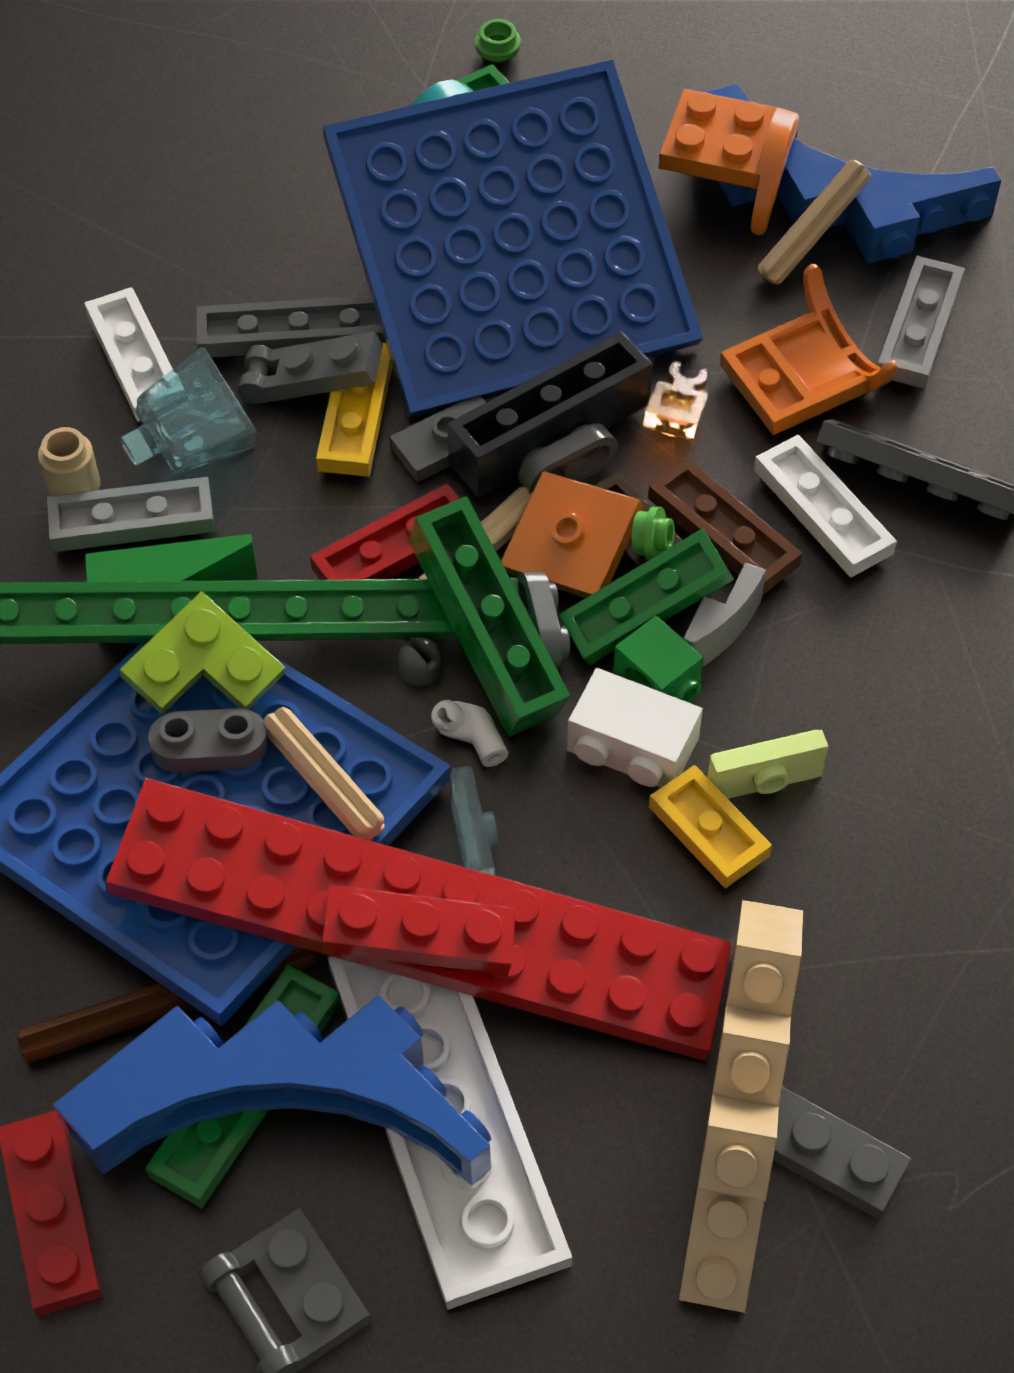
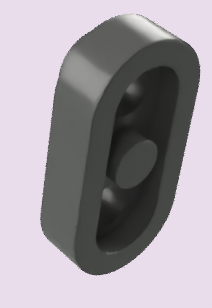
(575, 457)
(541, 604)
(208, 740)

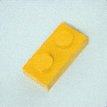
(710, 826)

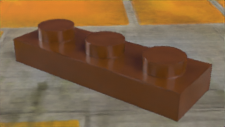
(736, 532)

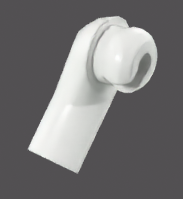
(471, 725)

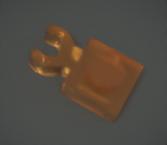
(677, 404)

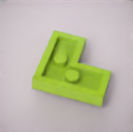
(200, 644)

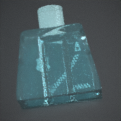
(189, 418)

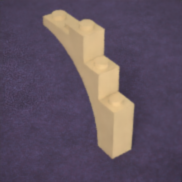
(743, 1108)

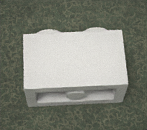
(633, 729)

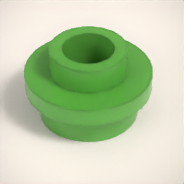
(497, 40)
(652, 532)

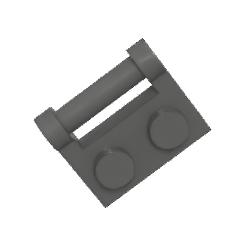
(305, 1286)

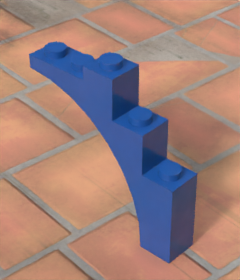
(891, 204)
(278, 1061)

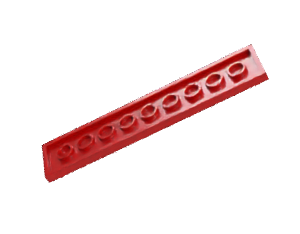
(567, 955)

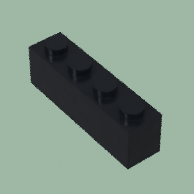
(587, 389)

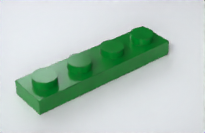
(202, 1153)

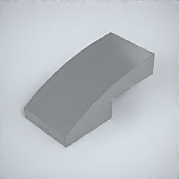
(719, 624)

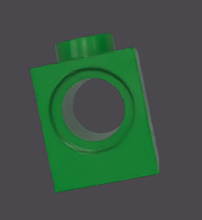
(660, 661)

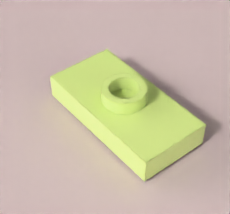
(769, 764)

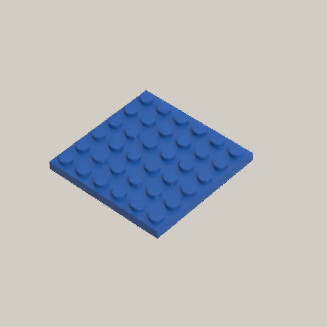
(509, 233)
(81, 779)

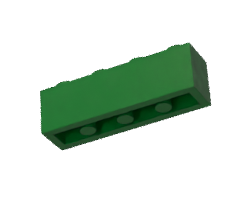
(488, 616)

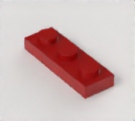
(381, 547)
(418, 930)
(49, 1214)

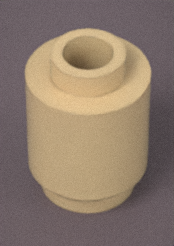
(68, 462)

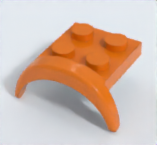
(731, 144)
(803, 364)

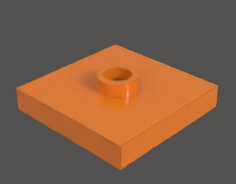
(572, 534)

